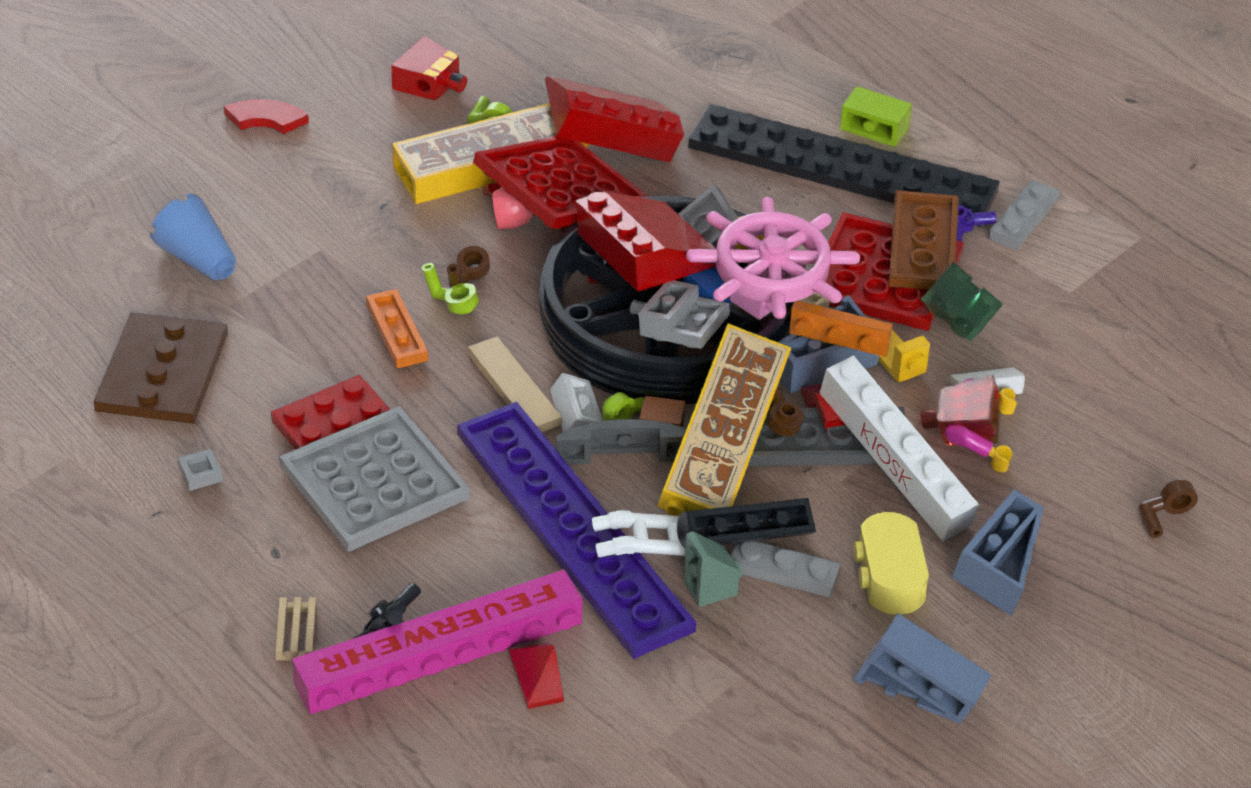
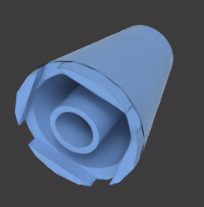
(193, 237)

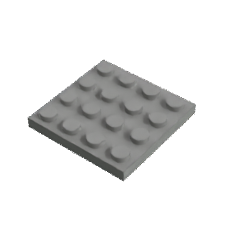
(374, 478)

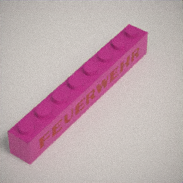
(436, 641)

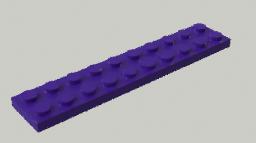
(560, 513)

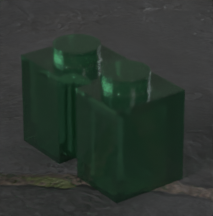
(961, 302)

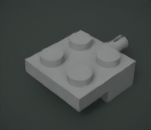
(680, 315)

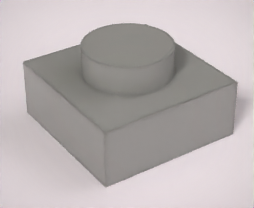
(200, 469)

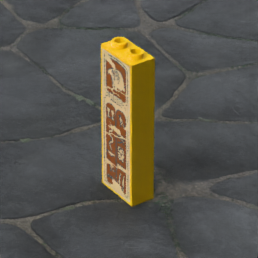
(443, 160)
(725, 423)

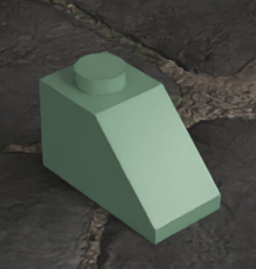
(709, 570)

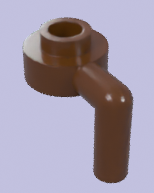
(462, 272)
(784, 416)
(1175, 498)

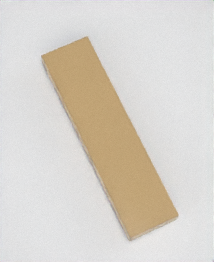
(513, 382)

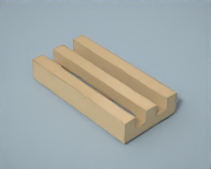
(295, 607)

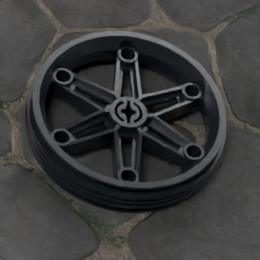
(611, 368)

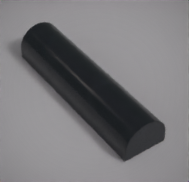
(749, 522)

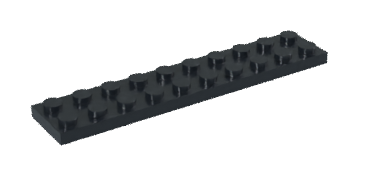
(833, 159)

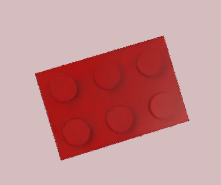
(328, 411)

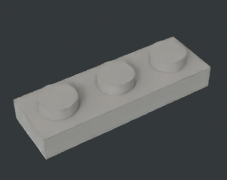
(1024, 215)
(787, 567)

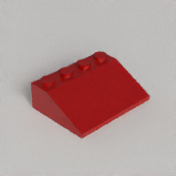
(613, 119)
(640, 238)

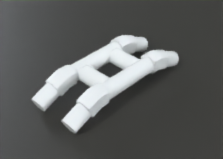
(639, 542)

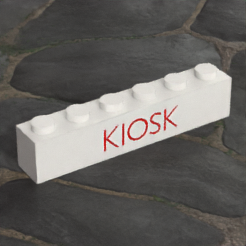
(898, 448)

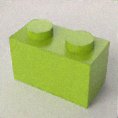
(876, 116)

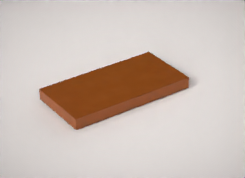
(922, 238)

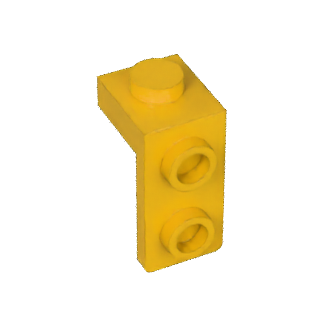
(906, 358)

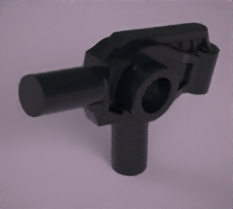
(390, 614)

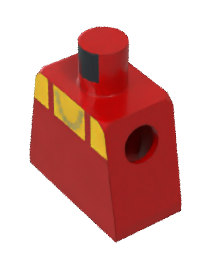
(427, 71)

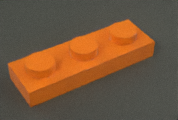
(396, 328)
(840, 328)

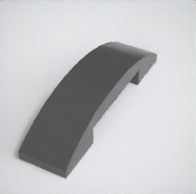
(620, 437)

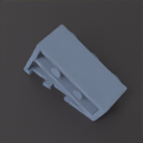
(812, 357)
(1001, 553)
(924, 669)

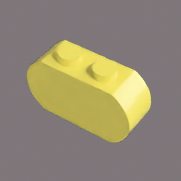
(892, 563)

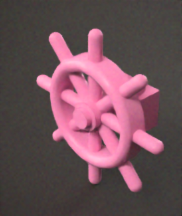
(775, 268)

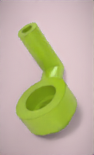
(485, 110)
(459, 299)
(621, 407)

